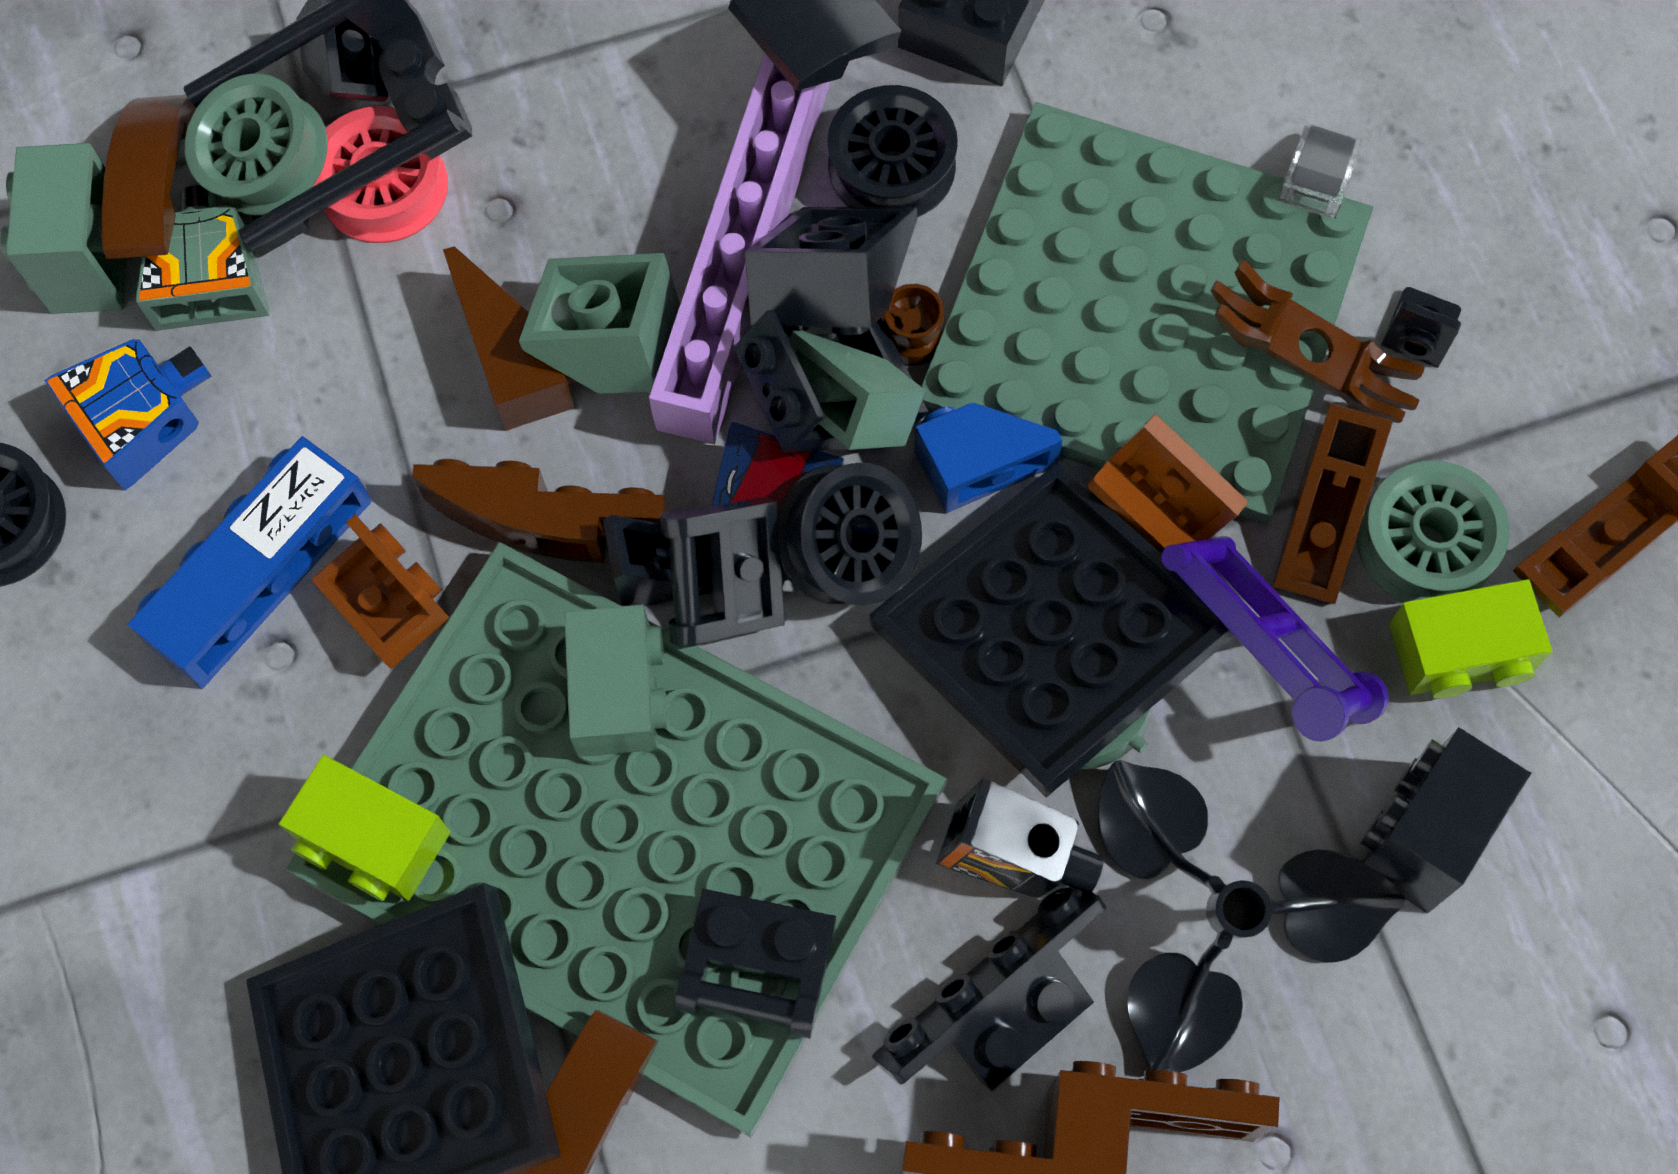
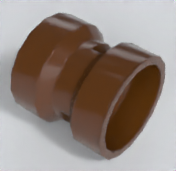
(915, 310)

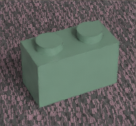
(612, 680)

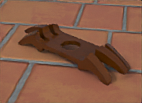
(1349, 362)

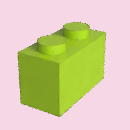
(1470, 639)
(363, 829)

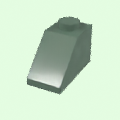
(861, 394)

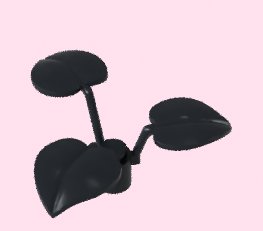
(1180, 1007)

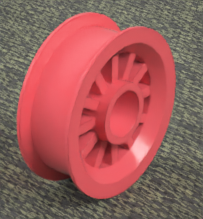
(394, 203)

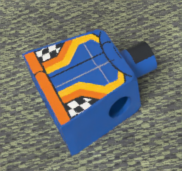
(130, 405)

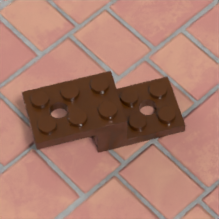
(1092, 1120)

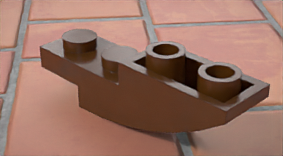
(517, 509)

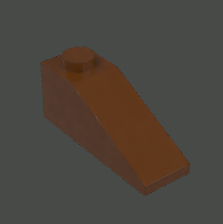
(519, 382)
(1331, 501)

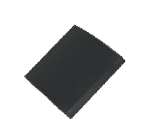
(816, 37)

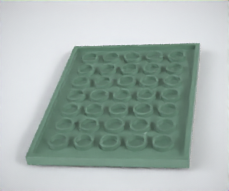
(612, 850)

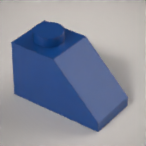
(981, 452)

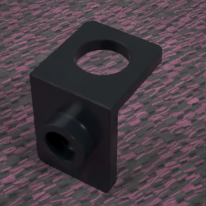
(1422, 326)

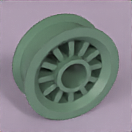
(255, 143)
(1406, 504)

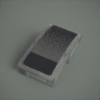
(1320, 170)

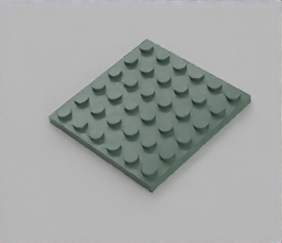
(1101, 306)

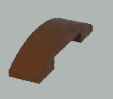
(140, 175)
(1607, 535)
(592, 1089)

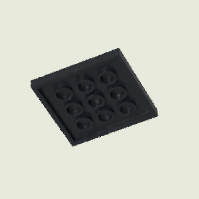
(1051, 628)
(405, 1049)

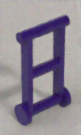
(1318, 709)

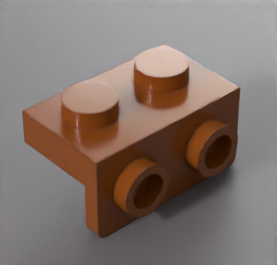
(1165, 488)
(379, 596)

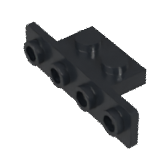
(1005, 1003)

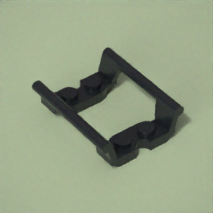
(409, 72)

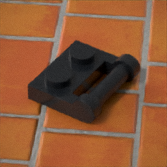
(742, 569)
(762, 941)

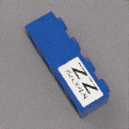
(250, 561)

